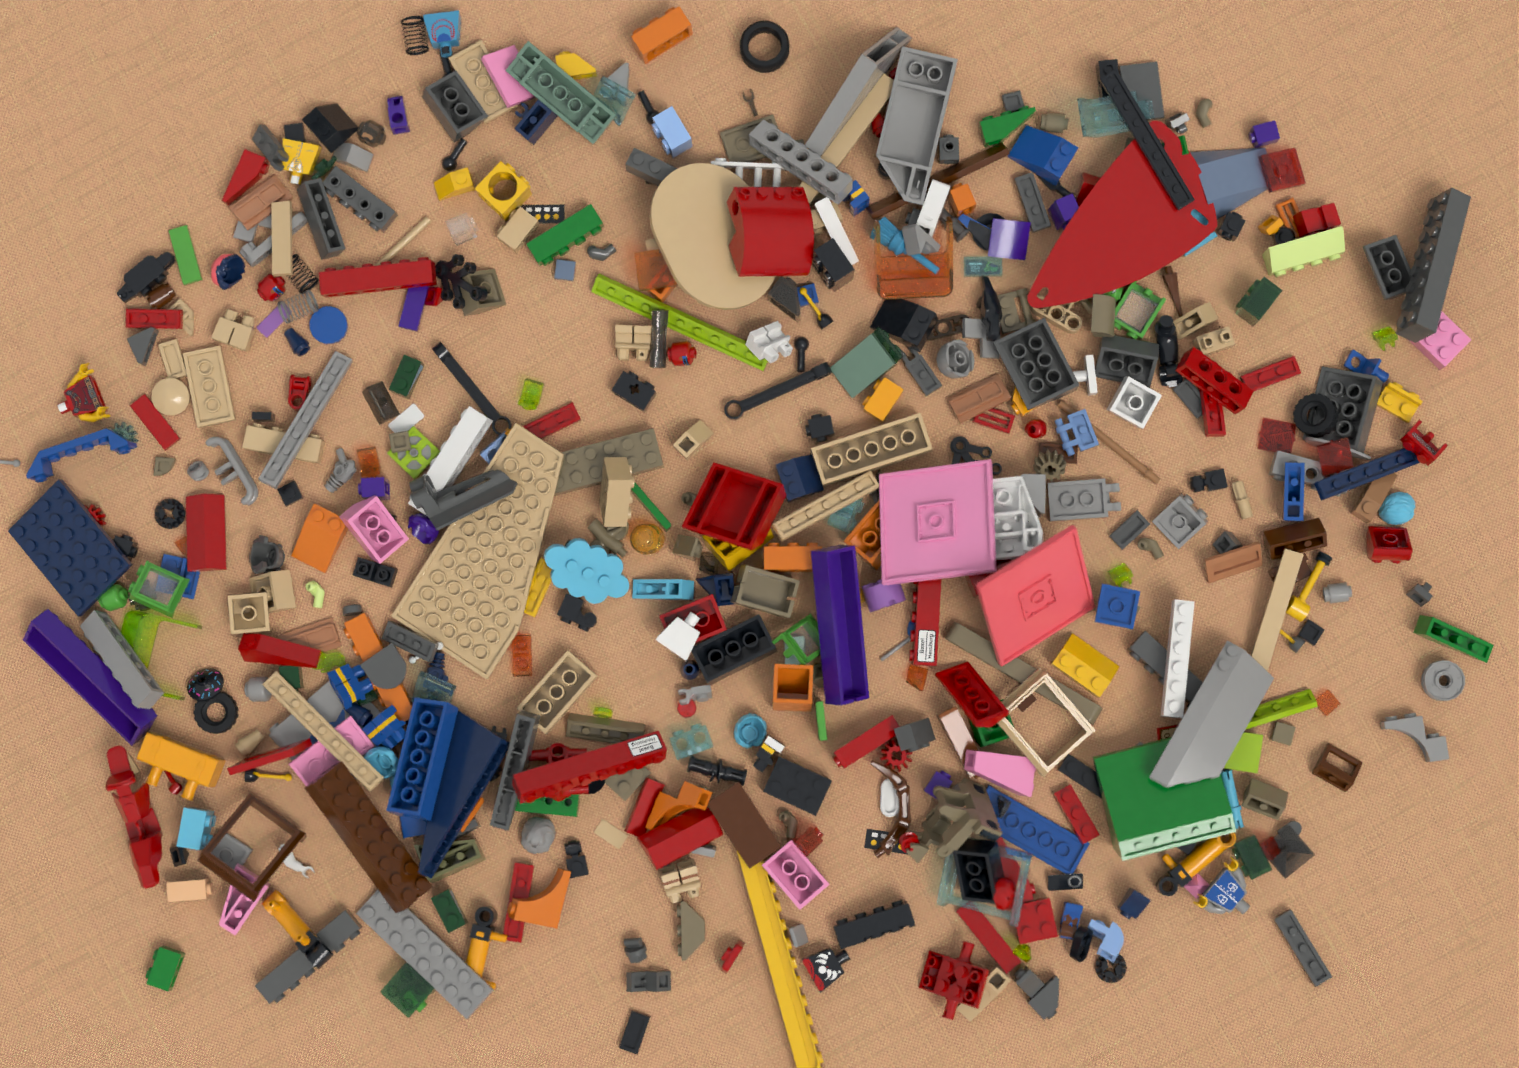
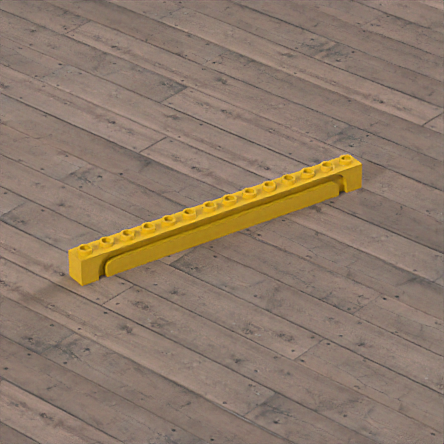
(782, 966)

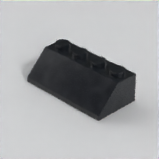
(733, 650)

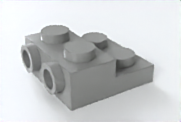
(1180, 520)

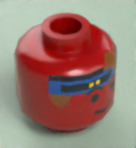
(271, 287)
(682, 353)

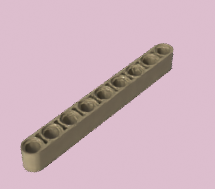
(1018, 670)

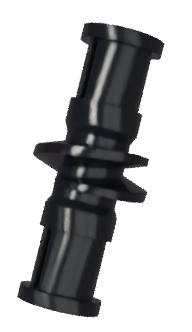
(716, 770)

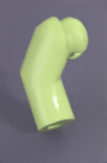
(318, 593)

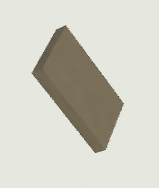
(737, 142)

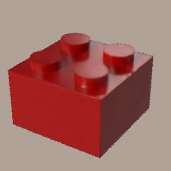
(1036, 921)

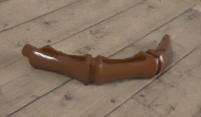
(904, 815)

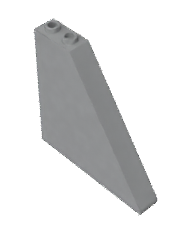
(858, 84)

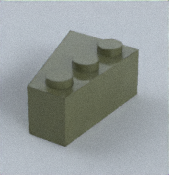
(459, 857)

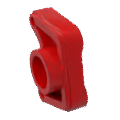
(730, 956)

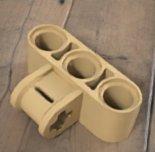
(1066, 315)

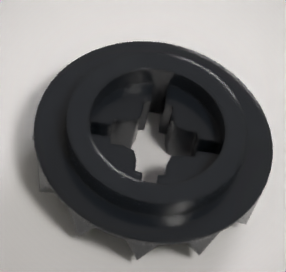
(169, 523)
(1108, 976)

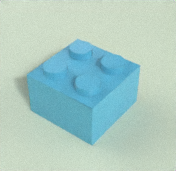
(196, 828)

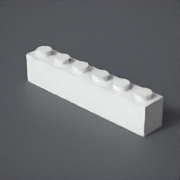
(457, 450)
(1177, 658)

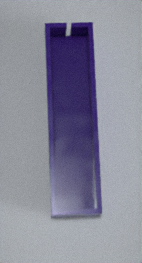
(840, 624)
(87, 676)

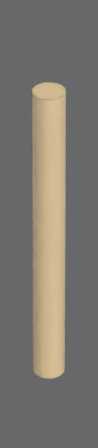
(404, 241)

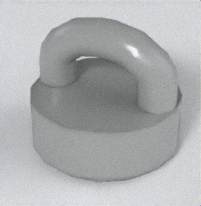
(198, 471)

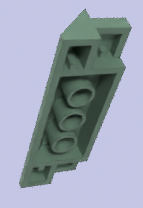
(560, 93)

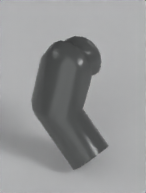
(601, 254)

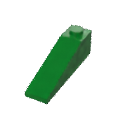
(1453, 638)

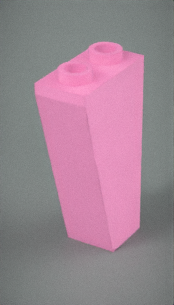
(1006, 771)

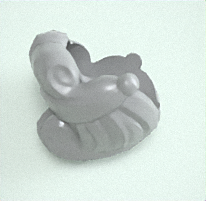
(538, 835)

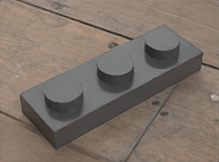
(1032, 202)
(410, 641)

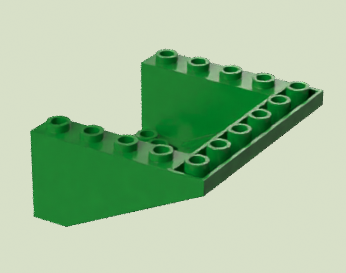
(1156, 818)

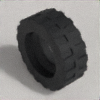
(1307, 403)
(216, 727)

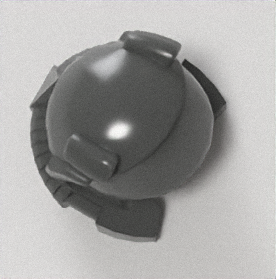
(265, 556)

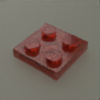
(1282, 170)

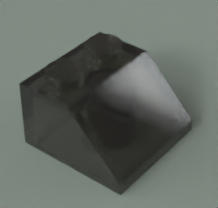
(785, 297)

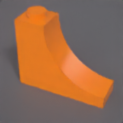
(544, 907)

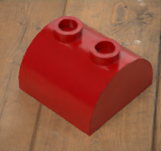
(1388, 544)

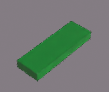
(651, 508)

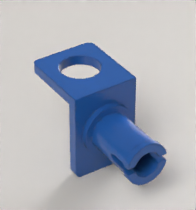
(1366, 366)

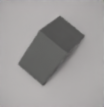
(142, 344)

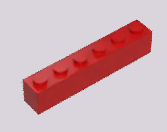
(377, 278)

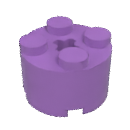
(882, 596)

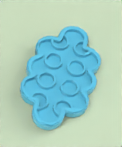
(586, 570)

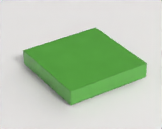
(821, 721)

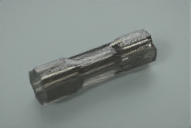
(659, 336)

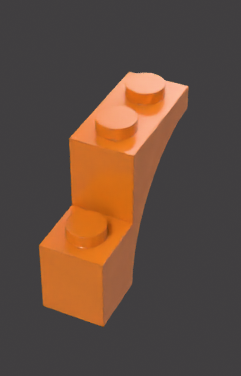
(668, 806)

